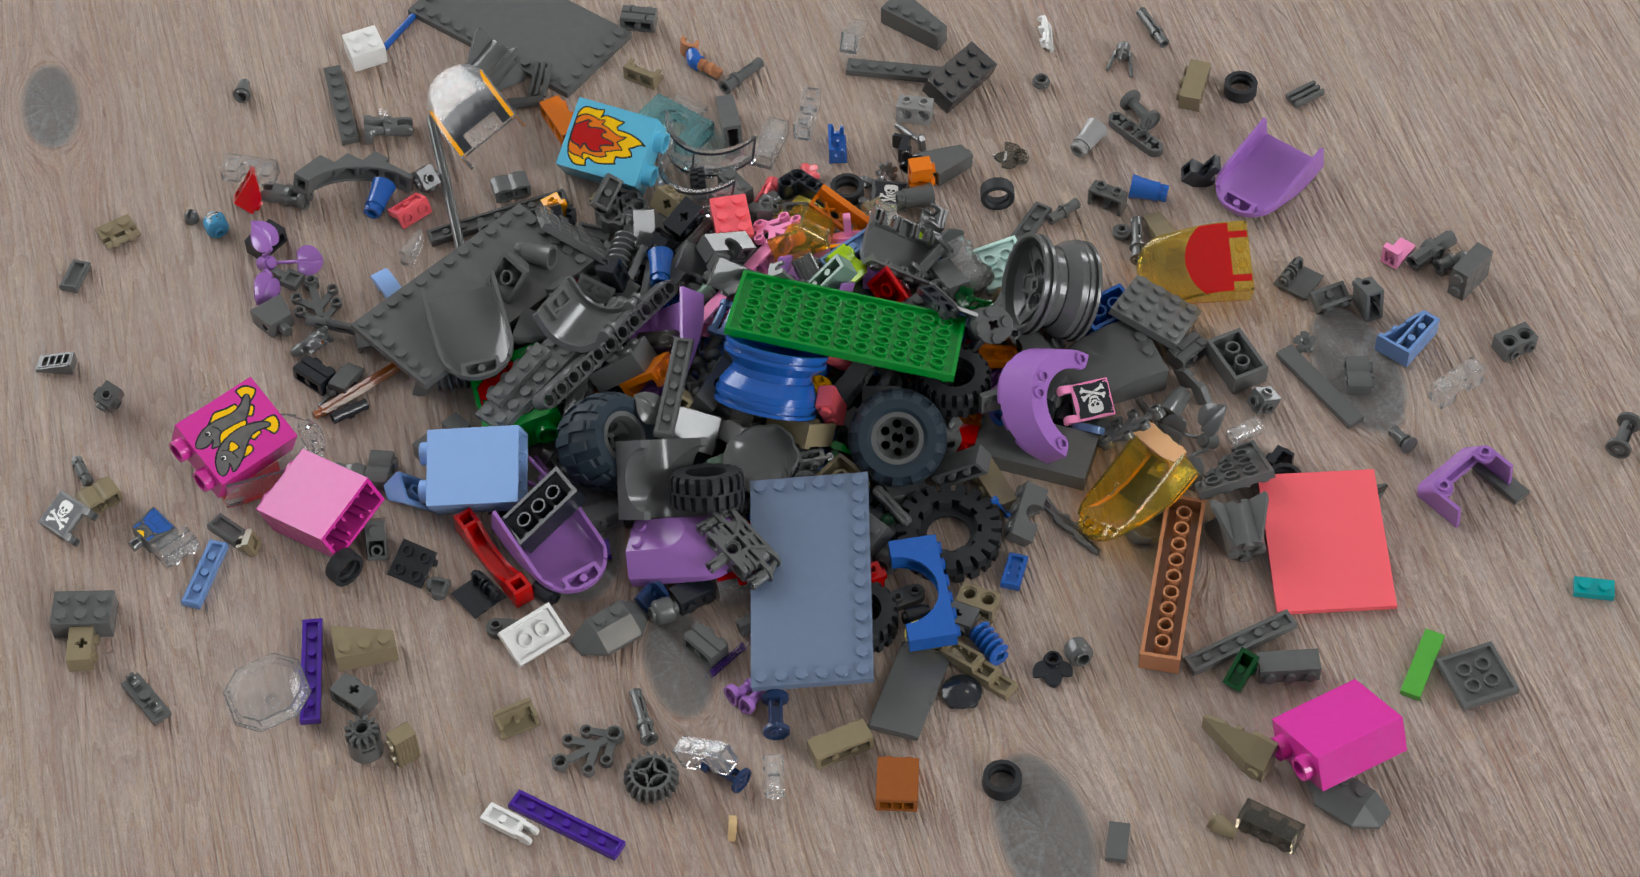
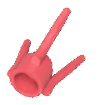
(770, 185)

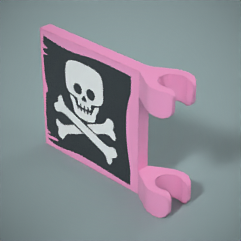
(1090, 400)

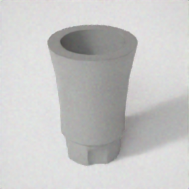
(1088, 137)

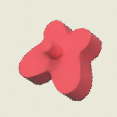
(810, 169)

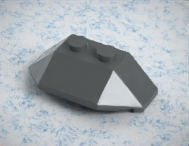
(610, 629)
(1351, 804)

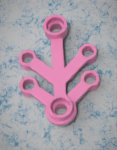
(762, 227)

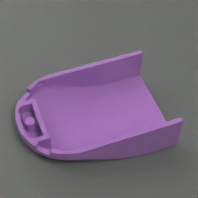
(1264, 174)
(684, 317)
(567, 560)

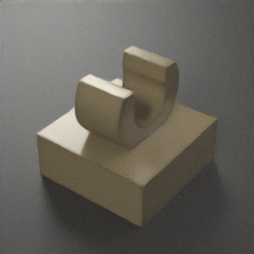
(249, 543)

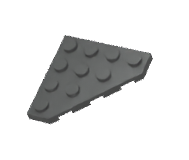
(1238, 470)

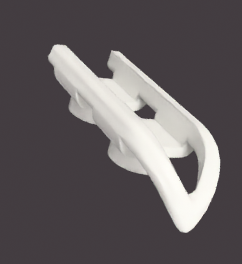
(1046, 33)

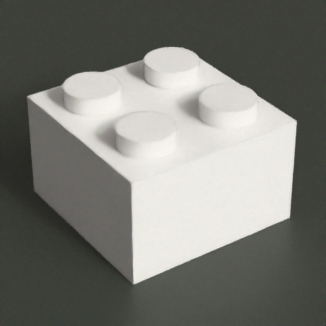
(364, 48)

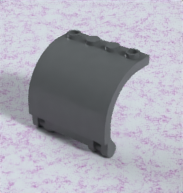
(577, 321)

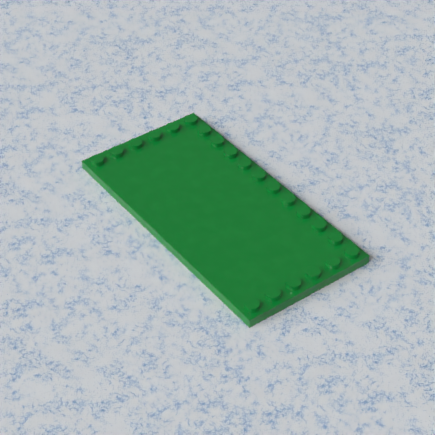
(845, 325)

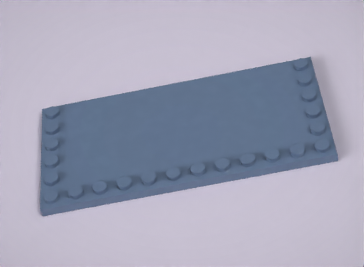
(817, 611)

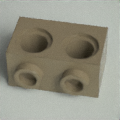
(979, 598)

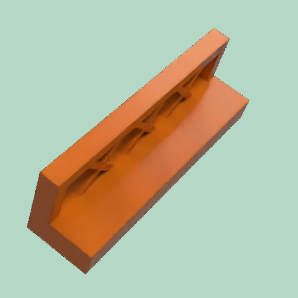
(835, 203)

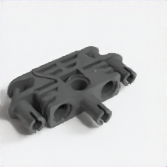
(749, 548)

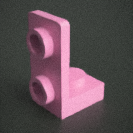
(1395, 254)

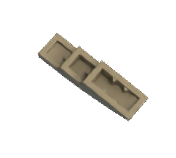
(973, 664)

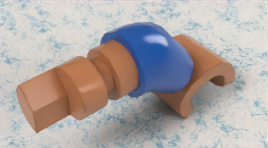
(696, 60)

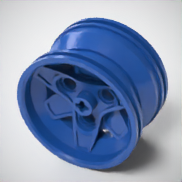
(770, 380)

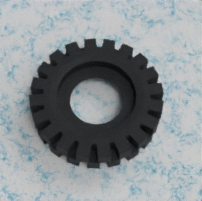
(975, 512)

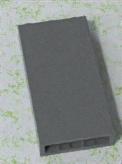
(1068, 471)

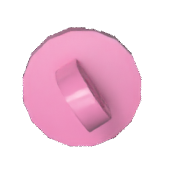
(847, 233)

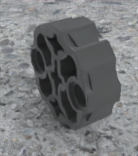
(625, 200)

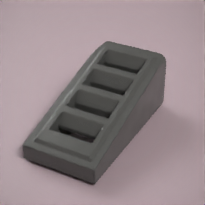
(67, 363)

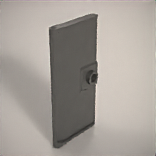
(909, 692)

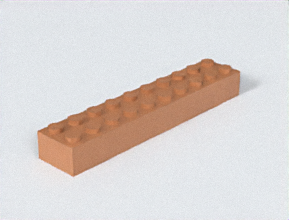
(1172, 585)

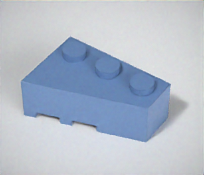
(1408, 339)

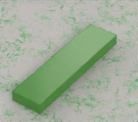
(1422, 664)

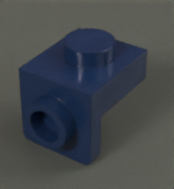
(649, 593)

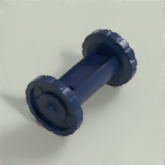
(776, 728)
(738, 782)

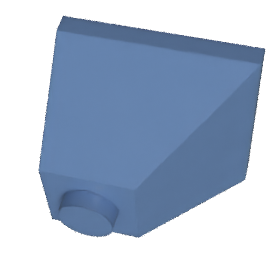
(404, 490)

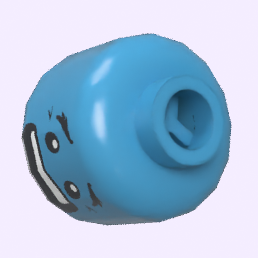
(215, 224)

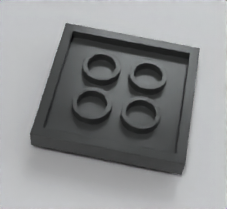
(1477, 676)

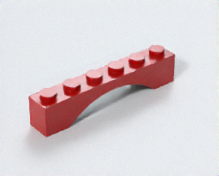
(507, 577)

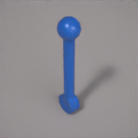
(995, 500)

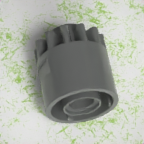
(364, 740)

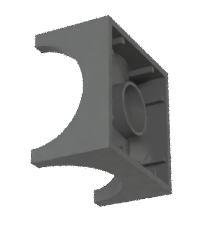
(645, 473)

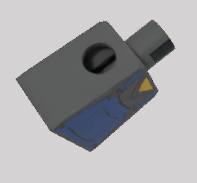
(150, 529)

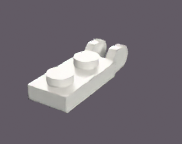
(508, 823)

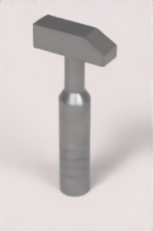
(919, 139)

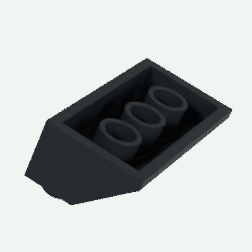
(543, 509)

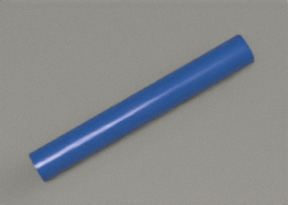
(399, 30)

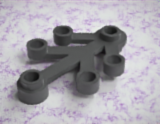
(312, 284)
(1132, 425)
(589, 747)

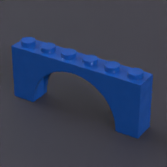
(938, 626)

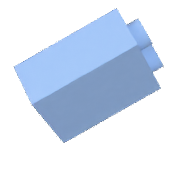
(474, 469)

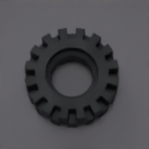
(697, 178)

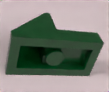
(1241, 669)

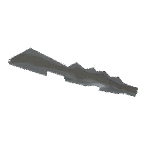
(1070, 526)

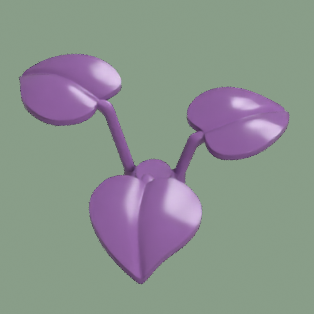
(263, 238)

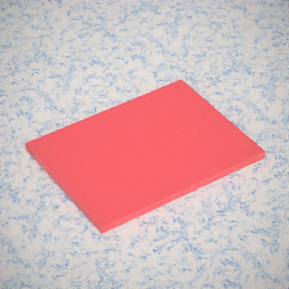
(1327, 543)

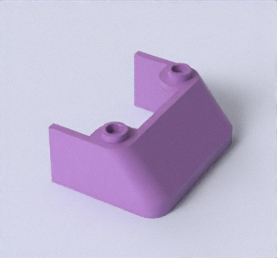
(1439, 485)

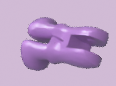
(739, 697)

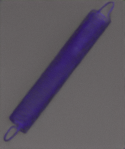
(737, 649)

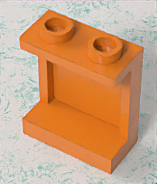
(656, 371)

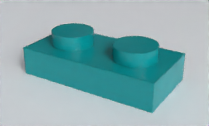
(1593, 588)

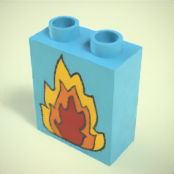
(613, 142)

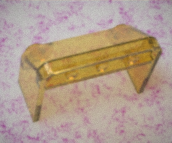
(810, 235)

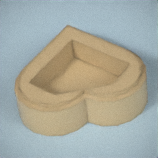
(732, 828)

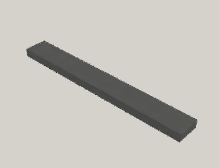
(469, 225)

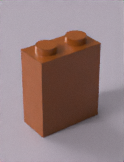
(897, 784)

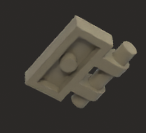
(117, 232)

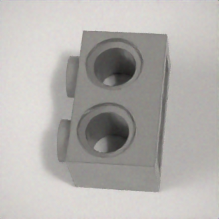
(914, 109)

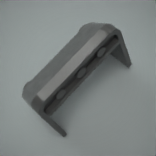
(724, 276)

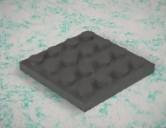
(570, 234)
(1155, 312)

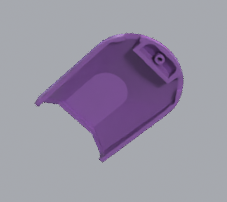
(669, 552)

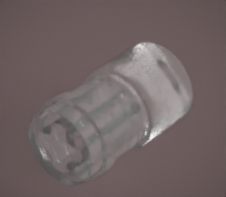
(1245, 430)

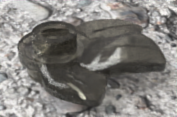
(1011, 156)

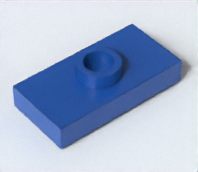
(1014, 571)

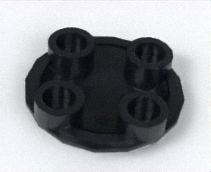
(961, 692)

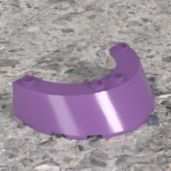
(1024, 399)

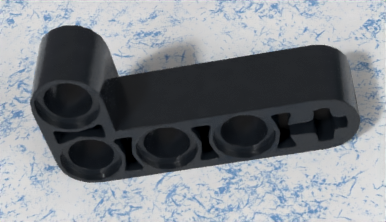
(800, 183)

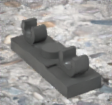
(145, 698)

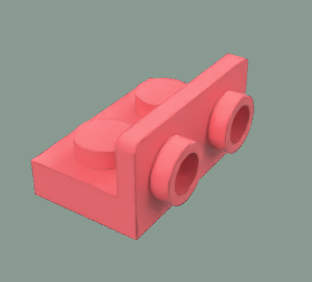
(410, 210)

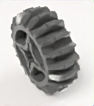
(642, 770)

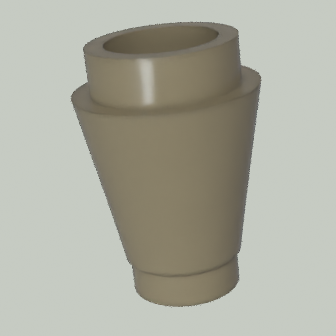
(1222, 826)

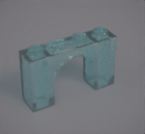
(698, 129)

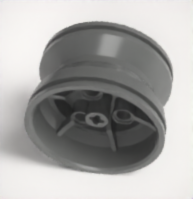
(1052, 286)

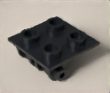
(413, 563)
(478, 594)

